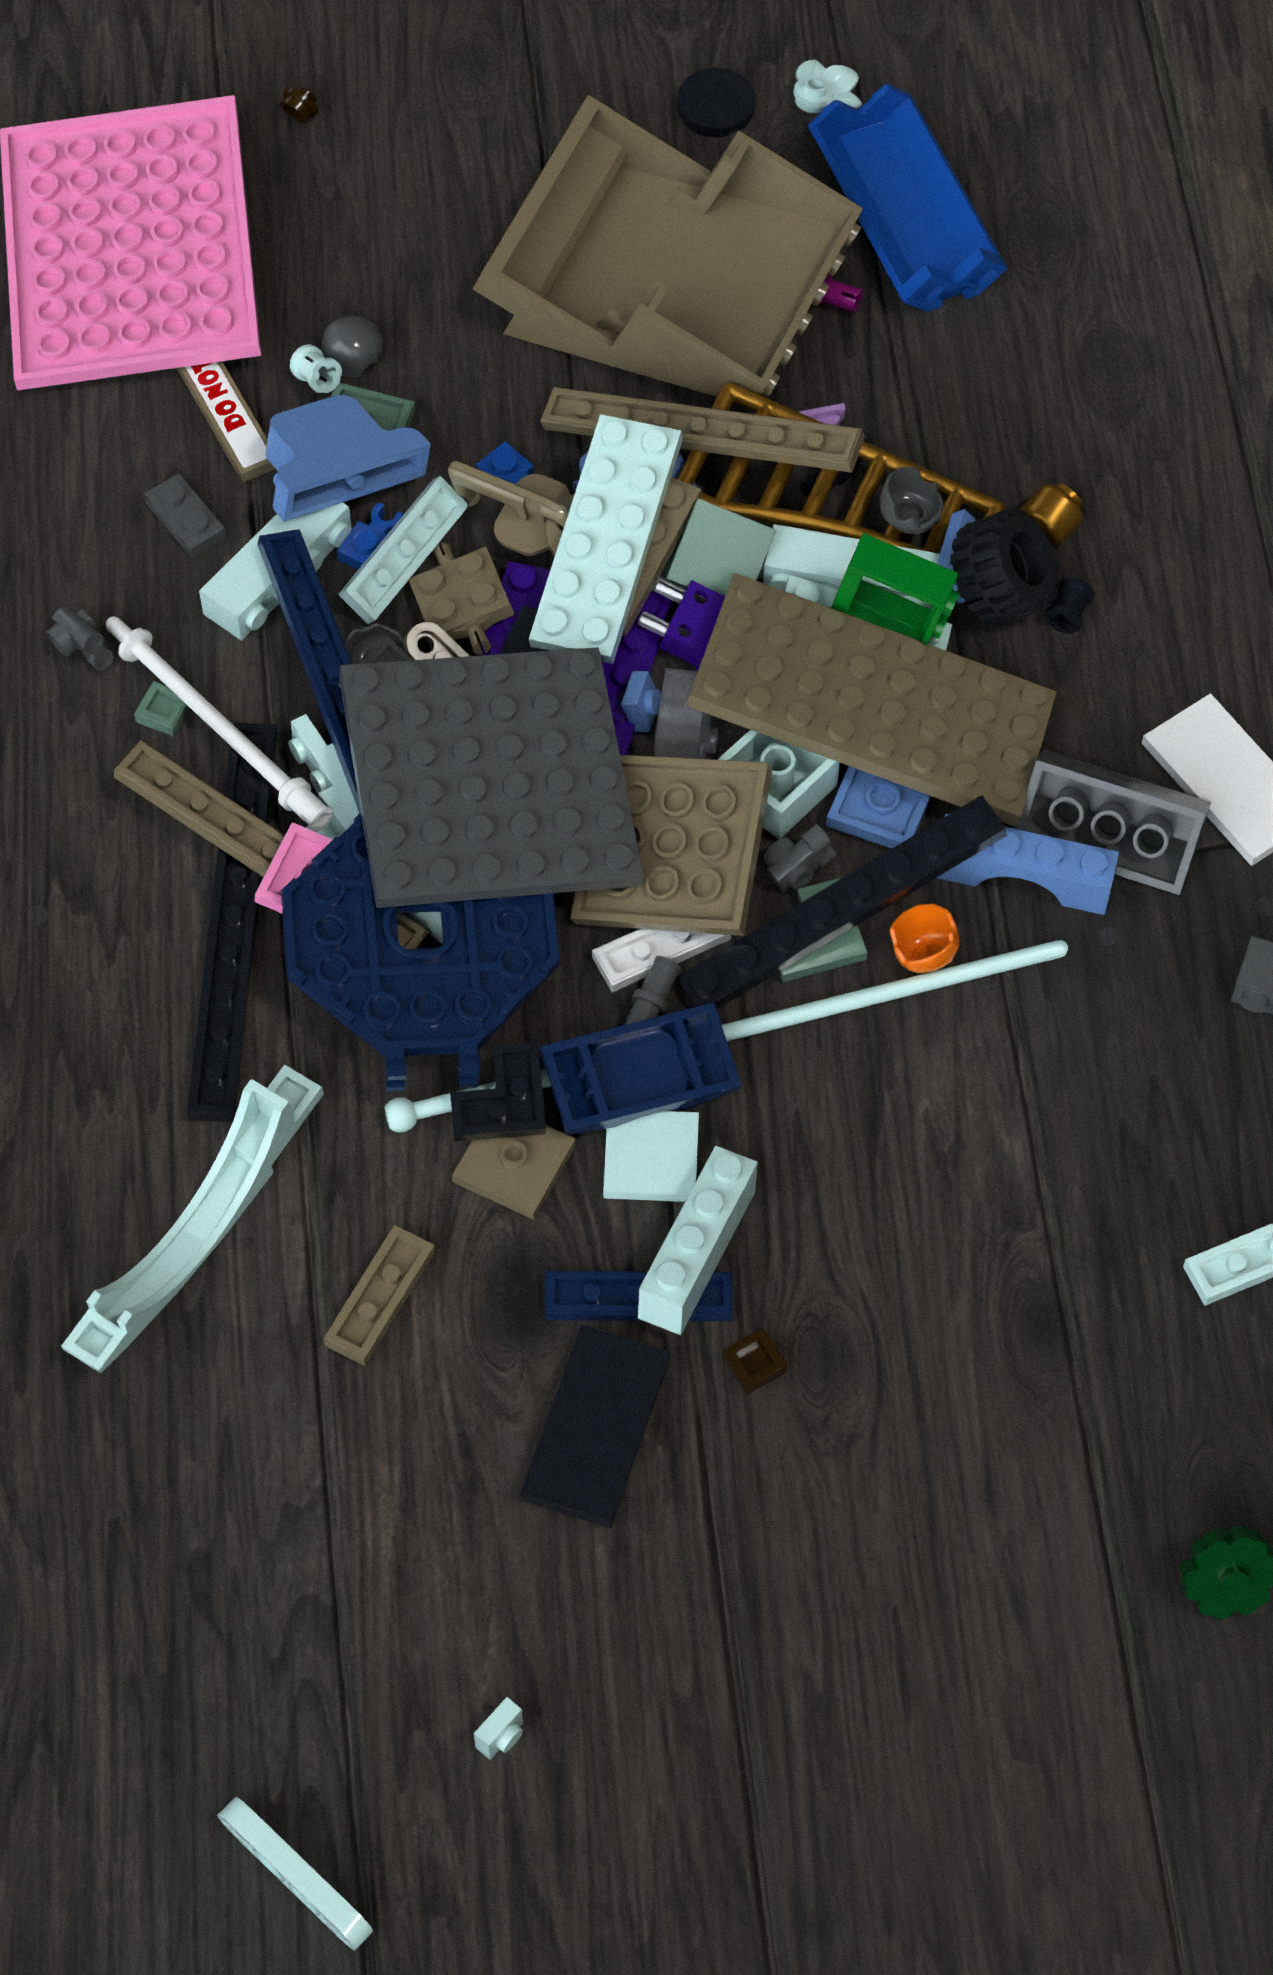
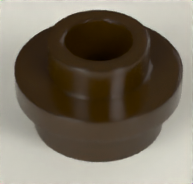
(299, 104)

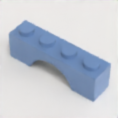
(1070, 870)

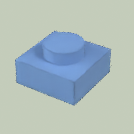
(641, 701)

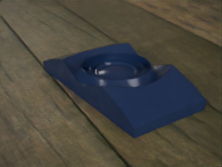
(640, 1069)

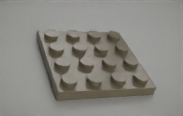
(695, 843)

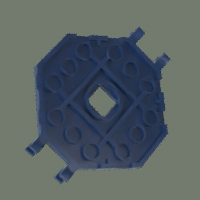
(405, 998)

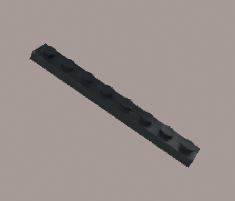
(843, 905)

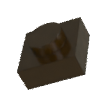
(754, 1361)

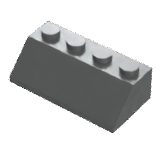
(1098, 807)

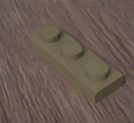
(379, 1295)

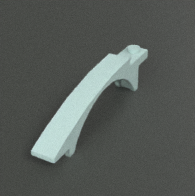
(335, 793)
(256, 1138)

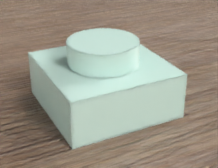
(500, 1729)

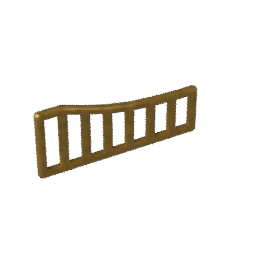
(808, 517)

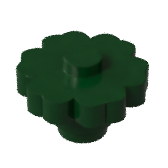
(1228, 1572)

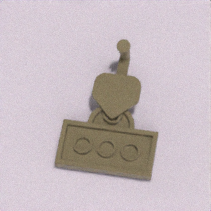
(539, 509)

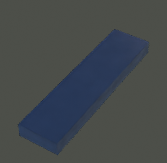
(616, 1296)

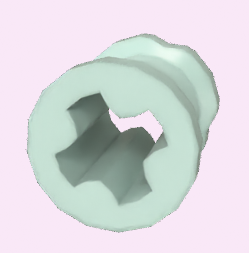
(310, 372)

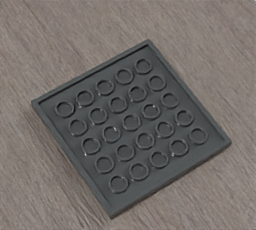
(489, 777)

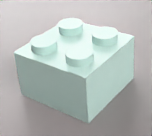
(797, 778)

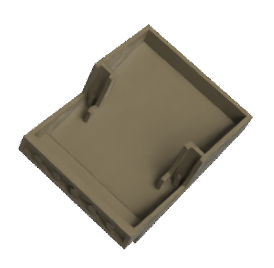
(663, 262)

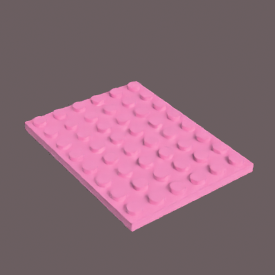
(128, 243)

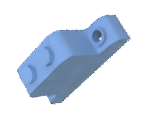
(337, 454)

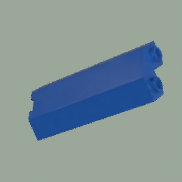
(909, 198)

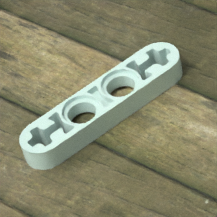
(295, 1873)

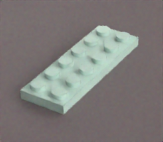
(606, 537)

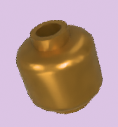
(1055, 510)

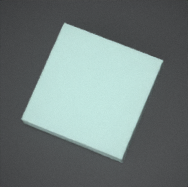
(652, 1157)

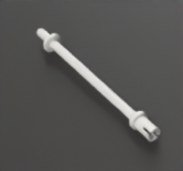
(293, 793)

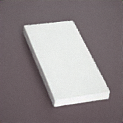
(1223, 765)

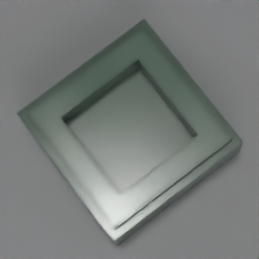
(161, 710)

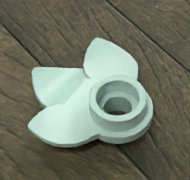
(821, 86)

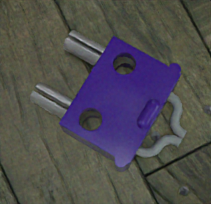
(691, 623)

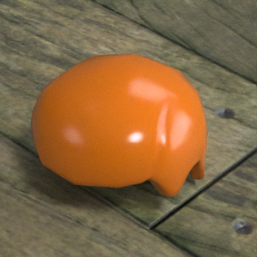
(925, 938)

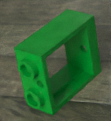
(903, 573)

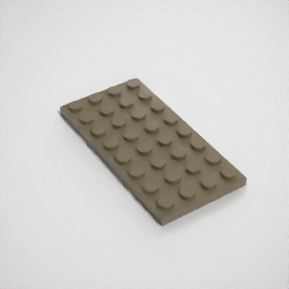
(872, 698)

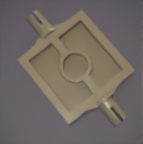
(462, 595)

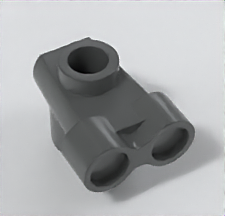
(79, 632)
(795, 864)

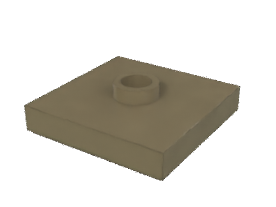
(515, 1169)

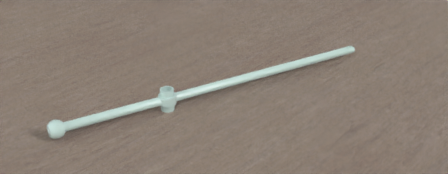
(403, 1113)

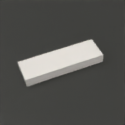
(633, 955)

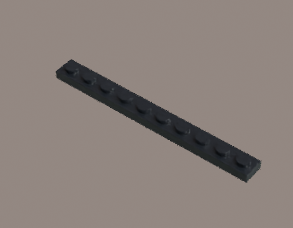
(229, 949)

